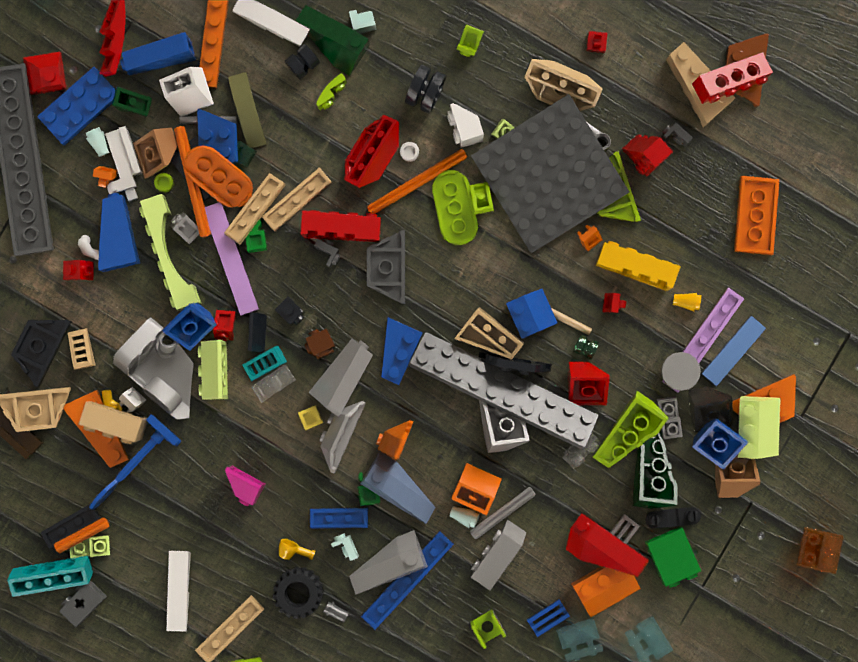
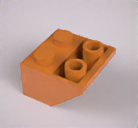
(476, 489)

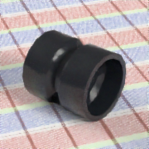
(302, 61)

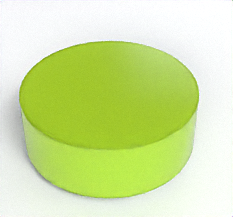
(163, 182)

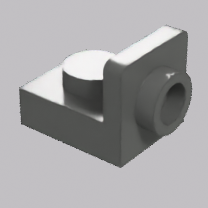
(680, 136)

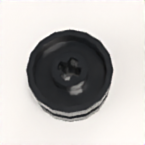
(425, 89)

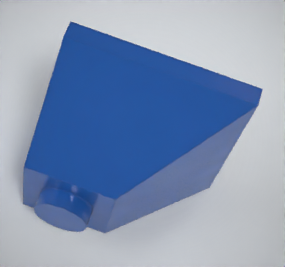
(190, 325)
(718, 443)

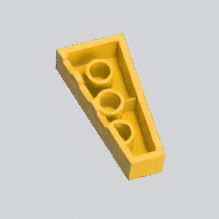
(637, 266)

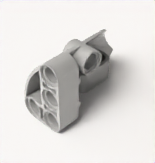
(158, 368)

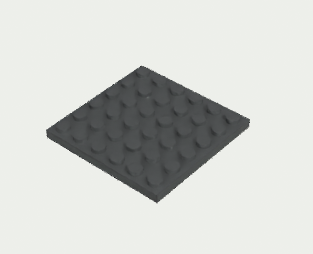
(550, 173)

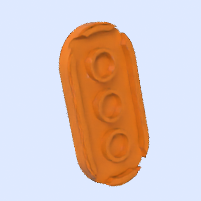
(218, 176)

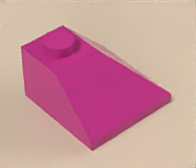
(244, 486)

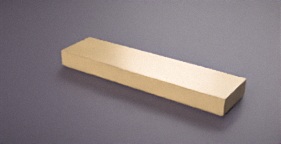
(296, 199)
(254, 209)
(229, 629)

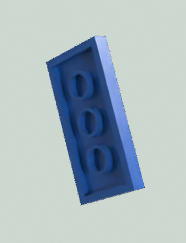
(78, 106)

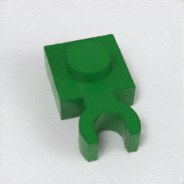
(256, 239)
(366, 496)

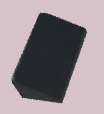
(257, 332)

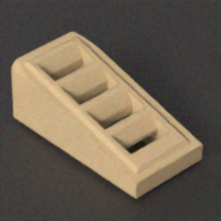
(75, 357)

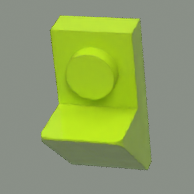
(481, 198)

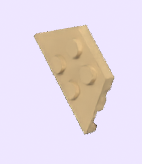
(34, 408)

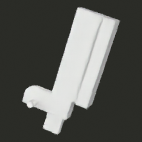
(125, 161)

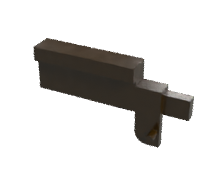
(24, 442)

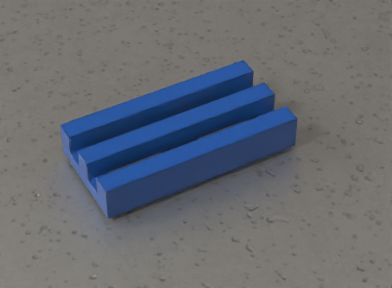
(534, 626)

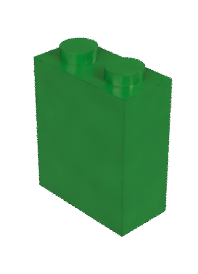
(673, 557)

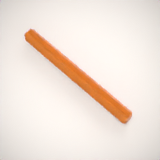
(417, 181)
(194, 189)

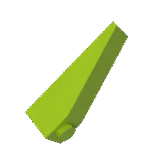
(635, 425)

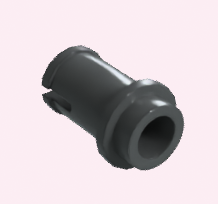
(336, 612)

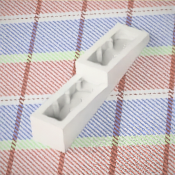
(178, 590)

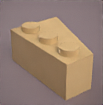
(490, 335)
(113, 422)

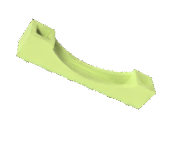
(156, 212)

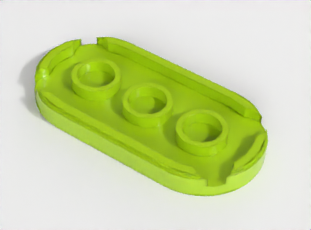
(454, 207)

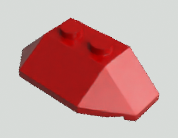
(372, 152)

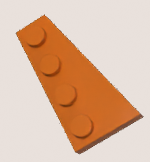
(108, 448)

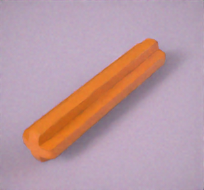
(81, 535)

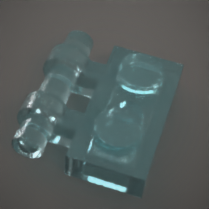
(578, 634)
(654, 638)

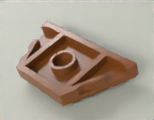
(745, 50)

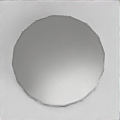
(680, 371)

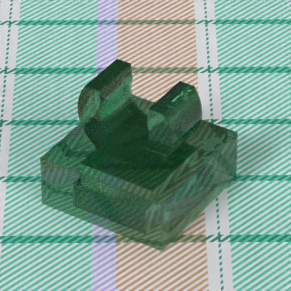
(245, 154)

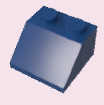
(531, 313)

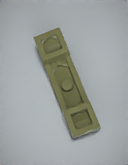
(247, 110)

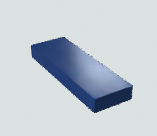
(339, 518)

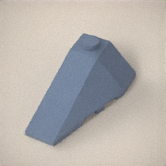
(394, 485)

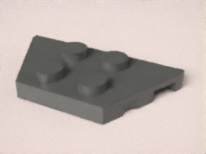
(387, 267)

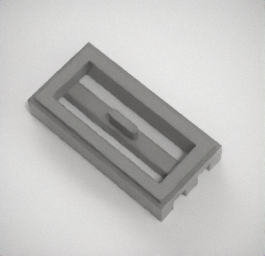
(624, 529)

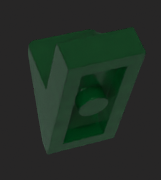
(130, 101)

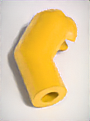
(108, 401)

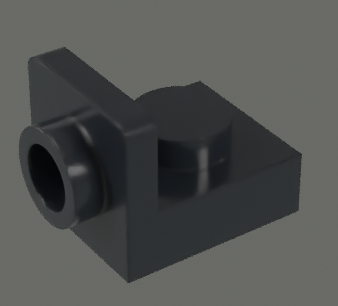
(290, 311)

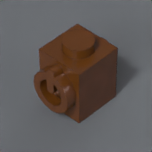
(319, 343)

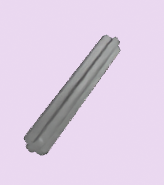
(502, 513)

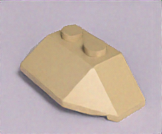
(554, 81)

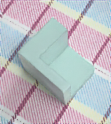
(362, 22)

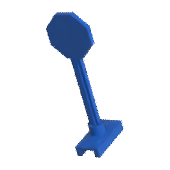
(161, 433)

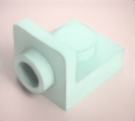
(349, 548)

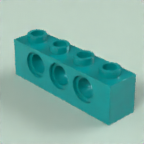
(50, 576)

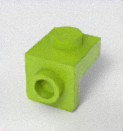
(470, 41)

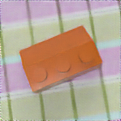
(604, 588)

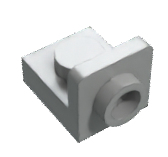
(185, 227)

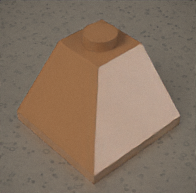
(155, 150)
(736, 478)

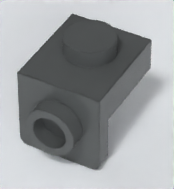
(327, 247)

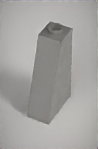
(342, 376)

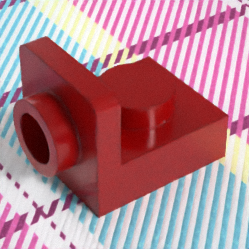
(225, 325)

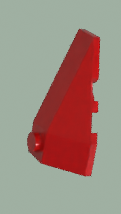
(598, 546)

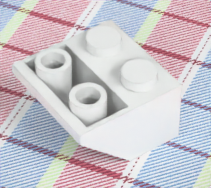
(187, 90)
(466, 125)

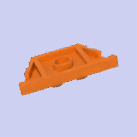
(781, 389)

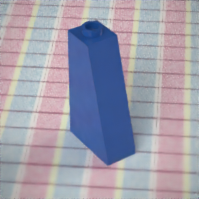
(158, 54)
(117, 238)

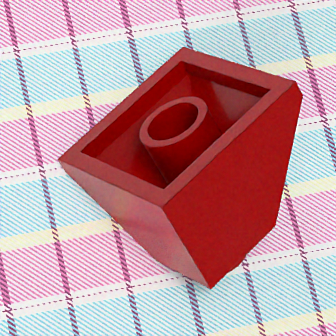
(45, 73)
(587, 384)

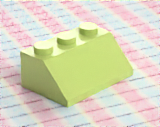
(213, 370)
(759, 426)

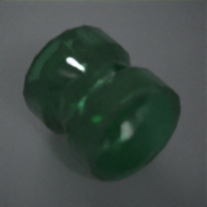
(586, 347)

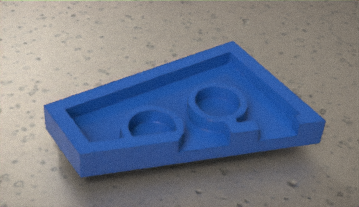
(398, 350)

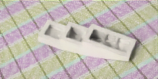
(271, 20)

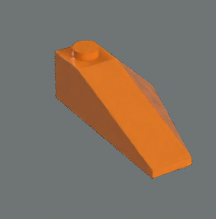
(394, 439)

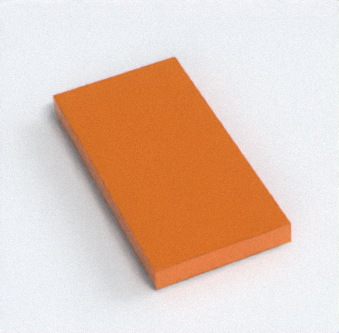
(756, 215)

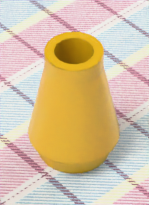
(688, 301)

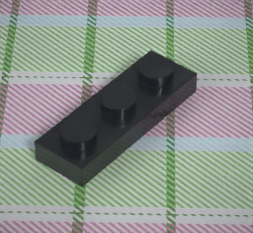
(69, 525)

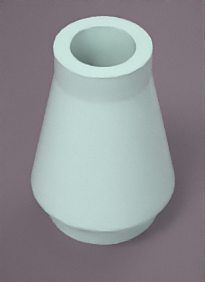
(97, 141)
(465, 516)

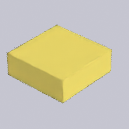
(310, 417)

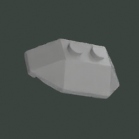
(339, 434)

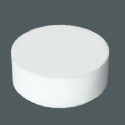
(409, 151)

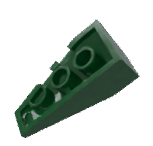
(335, 40)
(653, 476)

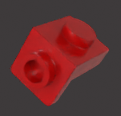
(78, 270)

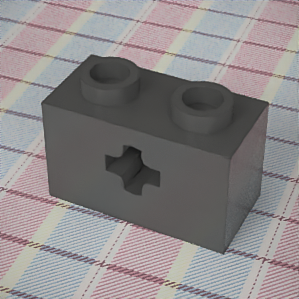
(73, 611)

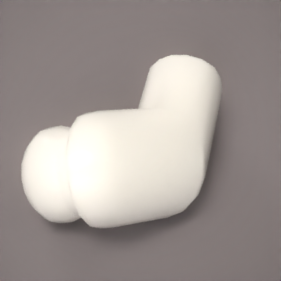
(86, 249)

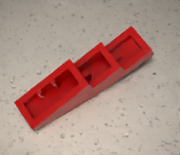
(114, 31)

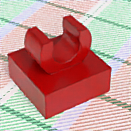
(596, 42)
(613, 303)

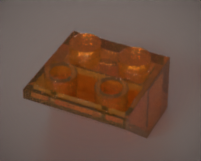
(820, 550)

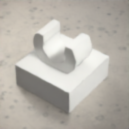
(132, 399)

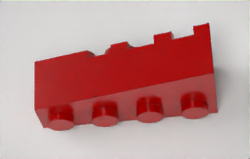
(340, 226)

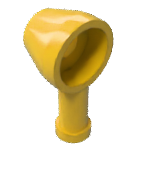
(288, 548)

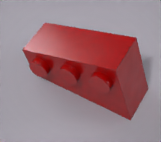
(647, 153)

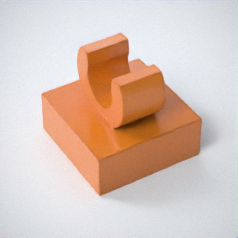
(105, 175)
(590, 237)

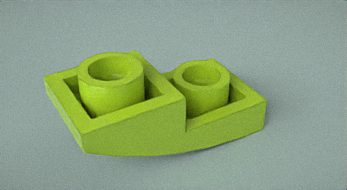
(326, 98)

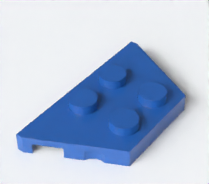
(218, 134)

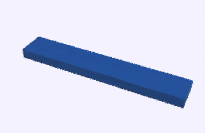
(402, 586)

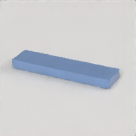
(733, 351)

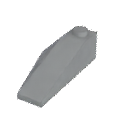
(394, 561)

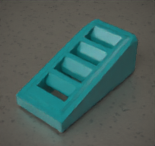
(278, 355)

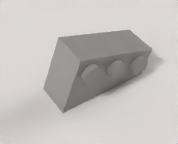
(498, 555)

